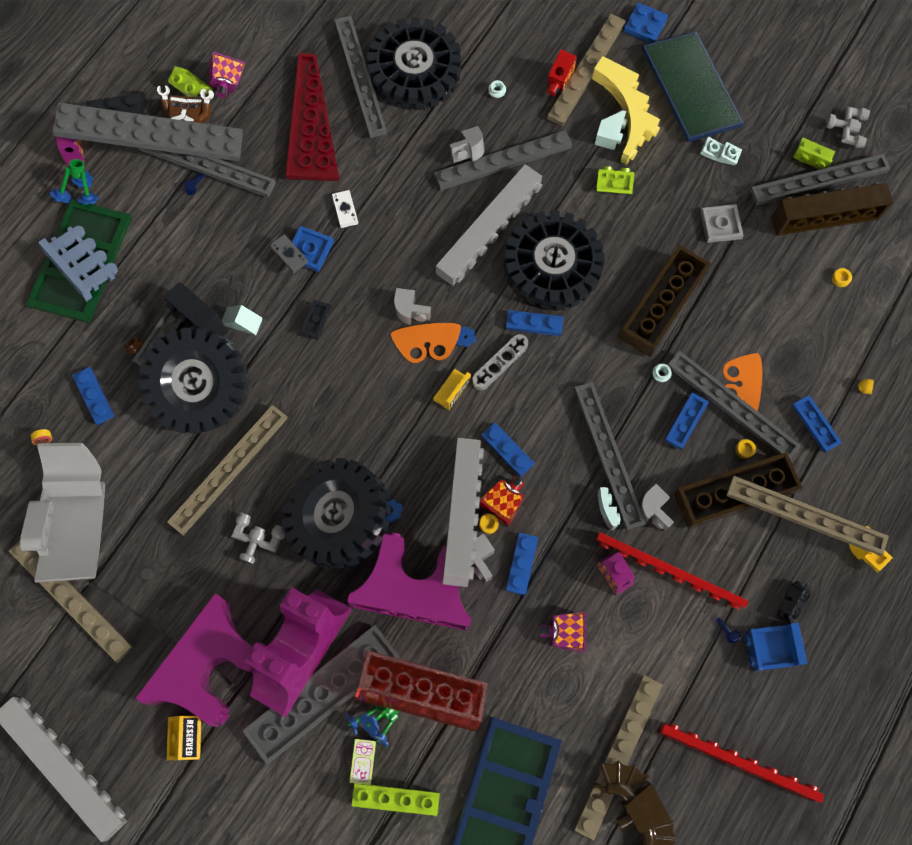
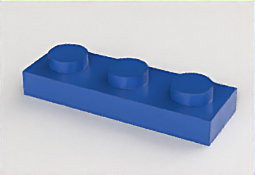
(534, 323)
(93, 395)
(686, 421)
(816, 424)
(507, 450)
(522, 564)

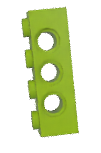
(395, 799)

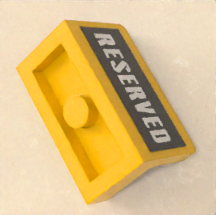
(452, 389)
(183, 738)

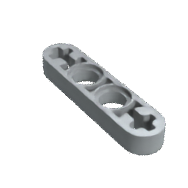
(500, 362)

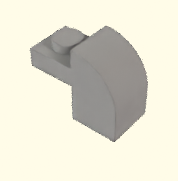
(470, 147)
(406, 309)
(651, 505)
(483, 551)

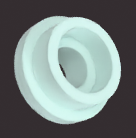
(497, 85)
(664, 368)

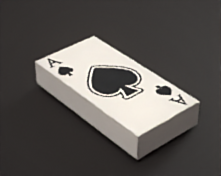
(345, 209)

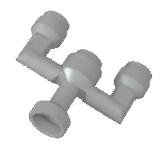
(850, 125)
(255, 537)

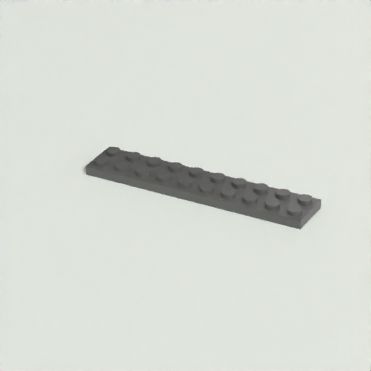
(147, 132)

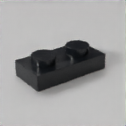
(316, 319)

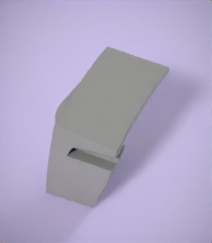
(68, 517)

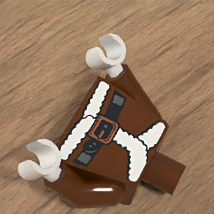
(186, 108)

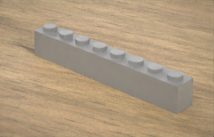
(488, 225)
(462, 513)
(61, 769)

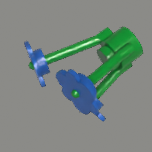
(81, 179)
(371, 725)

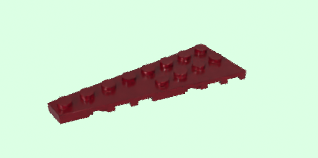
(310, 143)

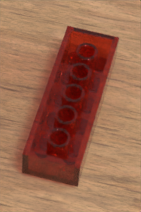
(421, 691)

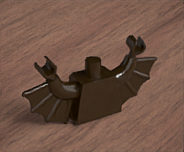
(640, 803)

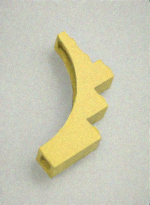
(623, 85)

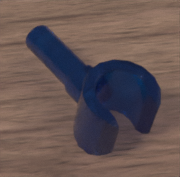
(190, 186)
(731, 636)

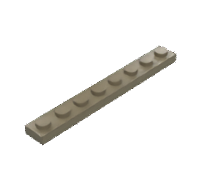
(584, 72)
(227, 470)
(807, 516)
(77, 607)
(621, 750)

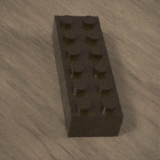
(831, 209)
(664, 300)
(707, 498)

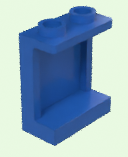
(775, 647)

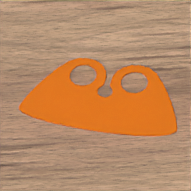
(435, 333)
(750, 375)

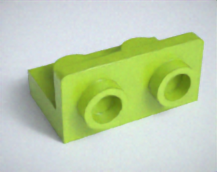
(187, 82)
(814, 154)
(615, 181)

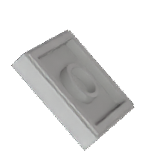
(721, 223)

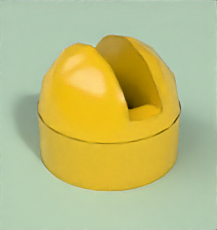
(866, 386)

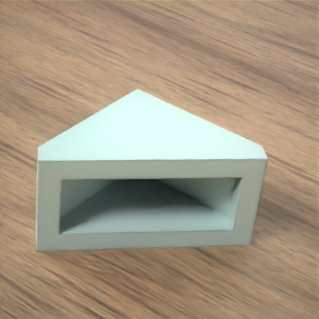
(242, 319)

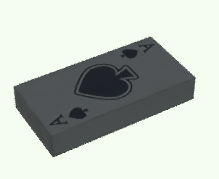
(289, 253)

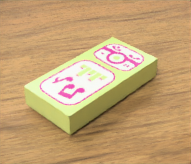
(362, 762)

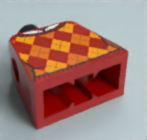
(561, 72)
(503, 500)

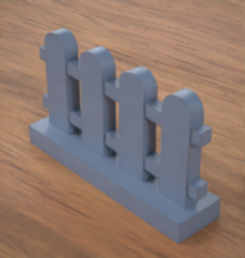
(80, 269)

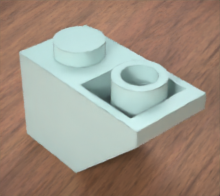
(609, 130)

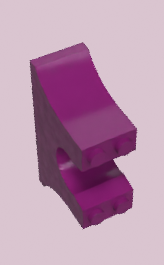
(398, 595)
(292, 657)
(186, 670)

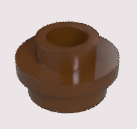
(133, 345)

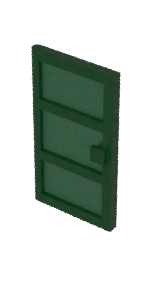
(51, 289)

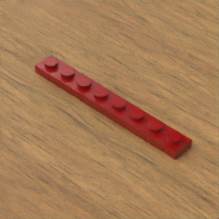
(678, 574)
(749, 765)

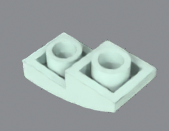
(722, 153)
(609, 514)

